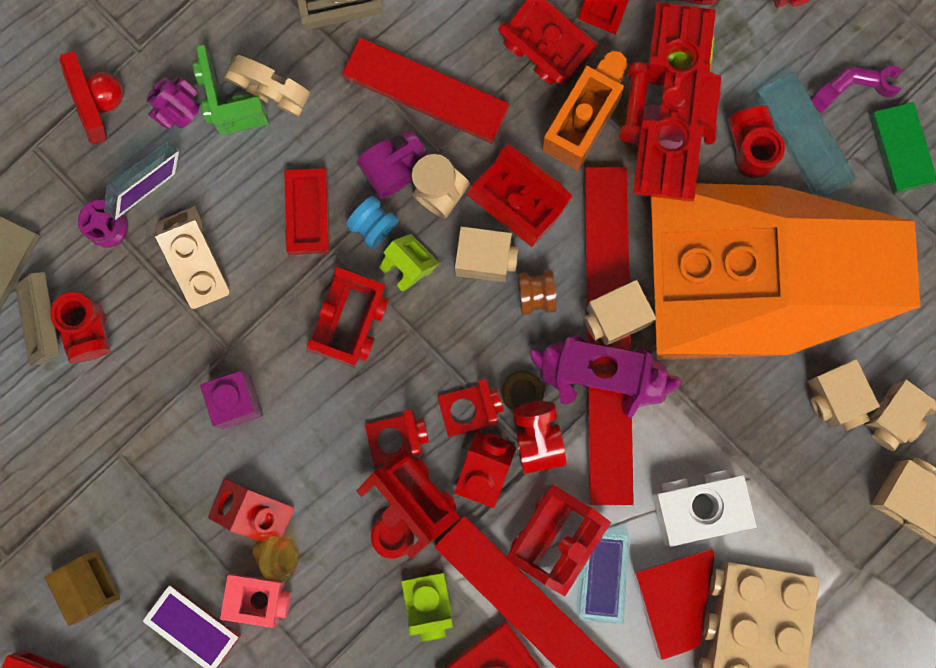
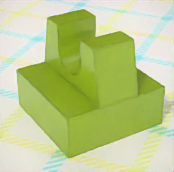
(410, 259)

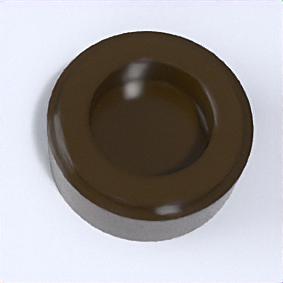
(521, 389)

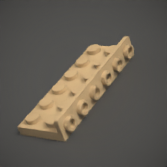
(759, 618)

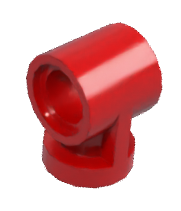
(755, 128)
(86, 339)
(539, 443)

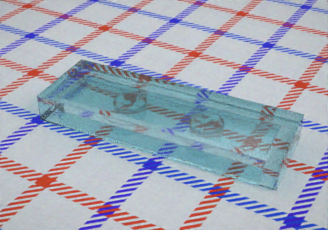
(806, 136)

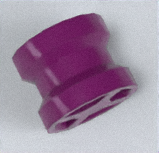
(94, 218)

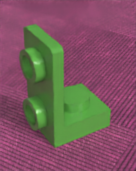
(239, 113)

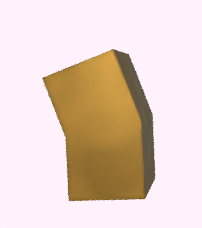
(82, 588)

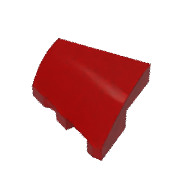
(676, 601)

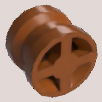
(537, 292)

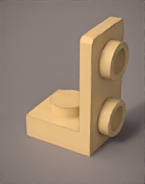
(191, 258)

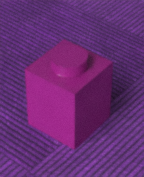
(231, 400)

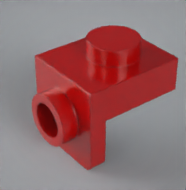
(485, 469)

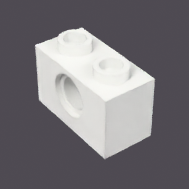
(730, 511)

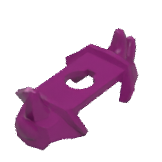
(636, 375)

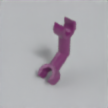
(859, 76)

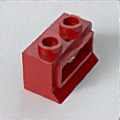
(331, 313)
(412, 499)
(536, 538)

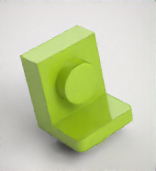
(428, 606)

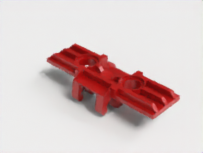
(686, 108)

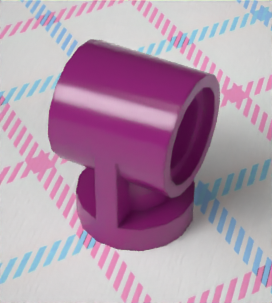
(389, 166)

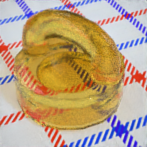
(276, 558)

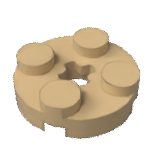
(262, 82)

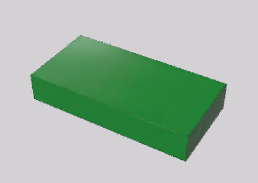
(903, 148)

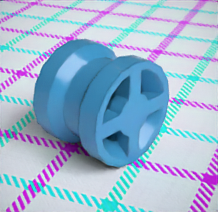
(372, 222)

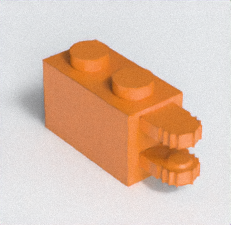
(586, 111)

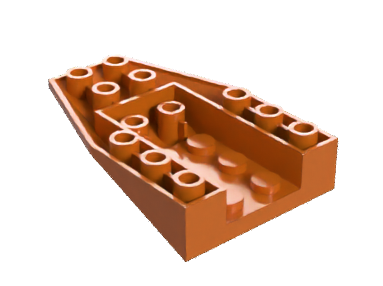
(774, 271)

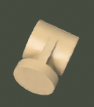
(438, 184)

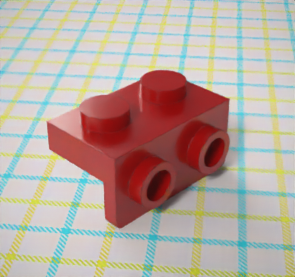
(548, 40)
(520, 195)

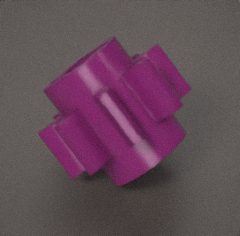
(173, 102)

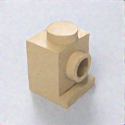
(900, 415)

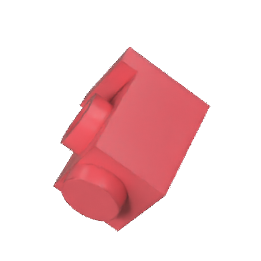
(239, 603)

